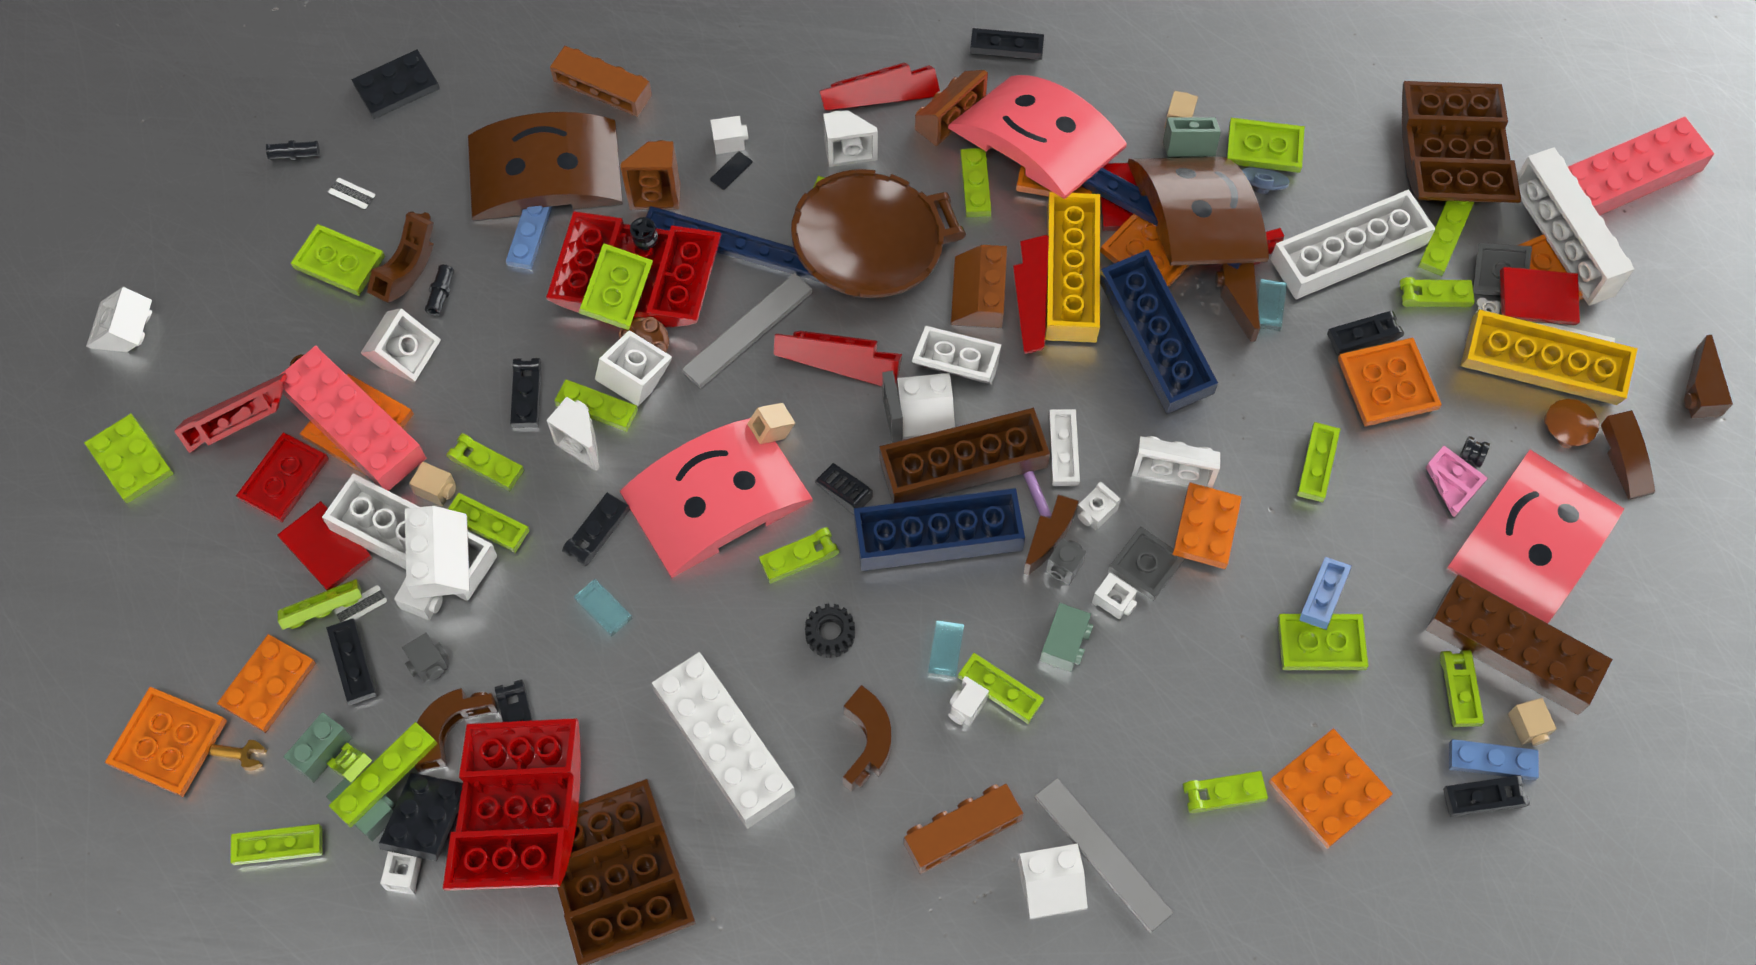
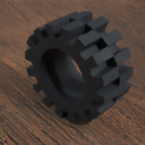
(835, 645)

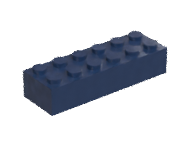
(1158, 331)
(939, 529)

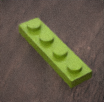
(1445, 236)
(382, 774)

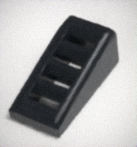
(865, 493)

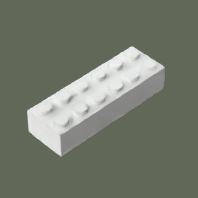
(1573, 226)
(1352, 244)
(377, 523)
(723, 740)

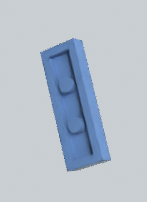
(528, 236)
(1325, 593)
(1493, 759)

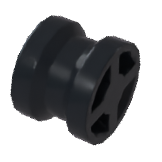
(639, 228)
(1474, 451)

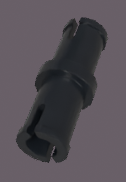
(292, 150)
(439, 290)

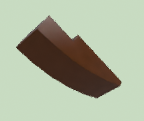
(1629, 454)
(1050, 532)

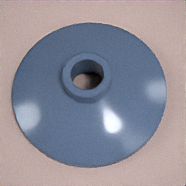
(1265, 179)

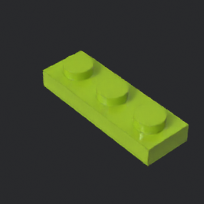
(975, 182)
(600, 405)
(1318, 462)
(490, 523)
(319, 605)
(1002, 688)
(276, 844)

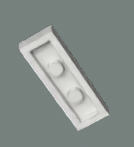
(1064, 447)

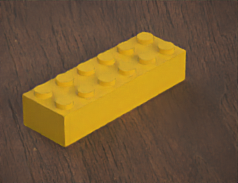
(1073, 268)
(1549, 357)

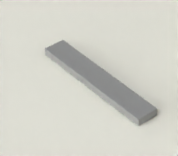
(747, 331)
(1104, 855)

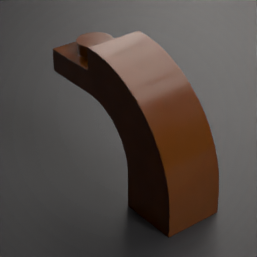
(406, 264)
(444, 715)
(872, 718)

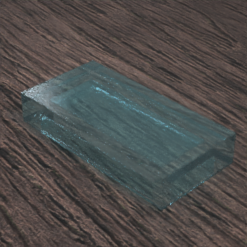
(1271, 304)
(603, 607)
(945, 650)

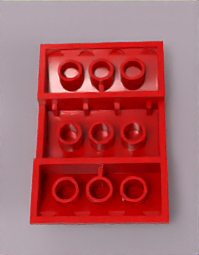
(675, 280)
(515, 805)

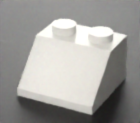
(849, 139)
(120, 321)
(401, 345)
(632, 367)
(925, 404)
(574, 431)
(1053, 881)

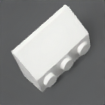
(957, 355)
(1175, 462)
(436, 552)

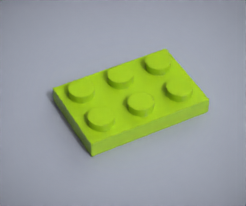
(1265, 145)
(337, 259)
(615, 286)
(128, 458)
(1316, 648)

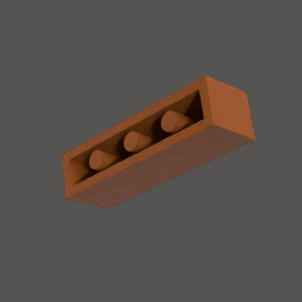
(601, 80)
(962, 828)

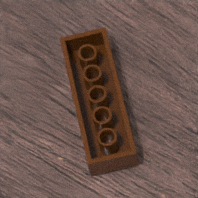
(964, 456)
(1519, 645)

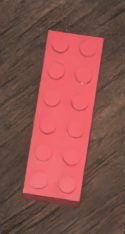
(1642, 165)
(351, 419)

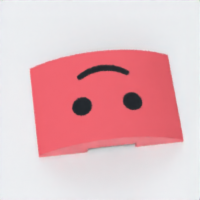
(1044, 130)
(712, 494)
(1537, 537)

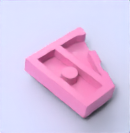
(1454, 479)

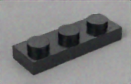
(1007, 43)
(351, 661)

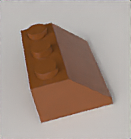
(949, 104)
(652, 177)
(979, 287)

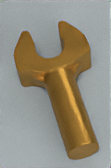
(242, 754)

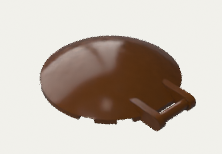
(871, 233)

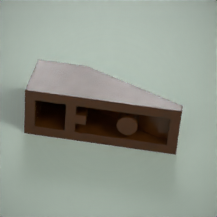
(1240, 296)
(1707, 387)

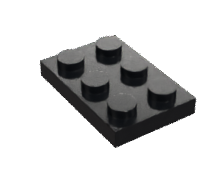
(395, 84)
(422, 817)

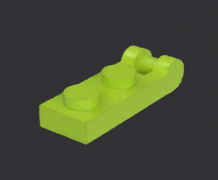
(1436, 293)
(485, 462)
(798, 555)
(1462, 689)
(349, 762)
(1226, 792)

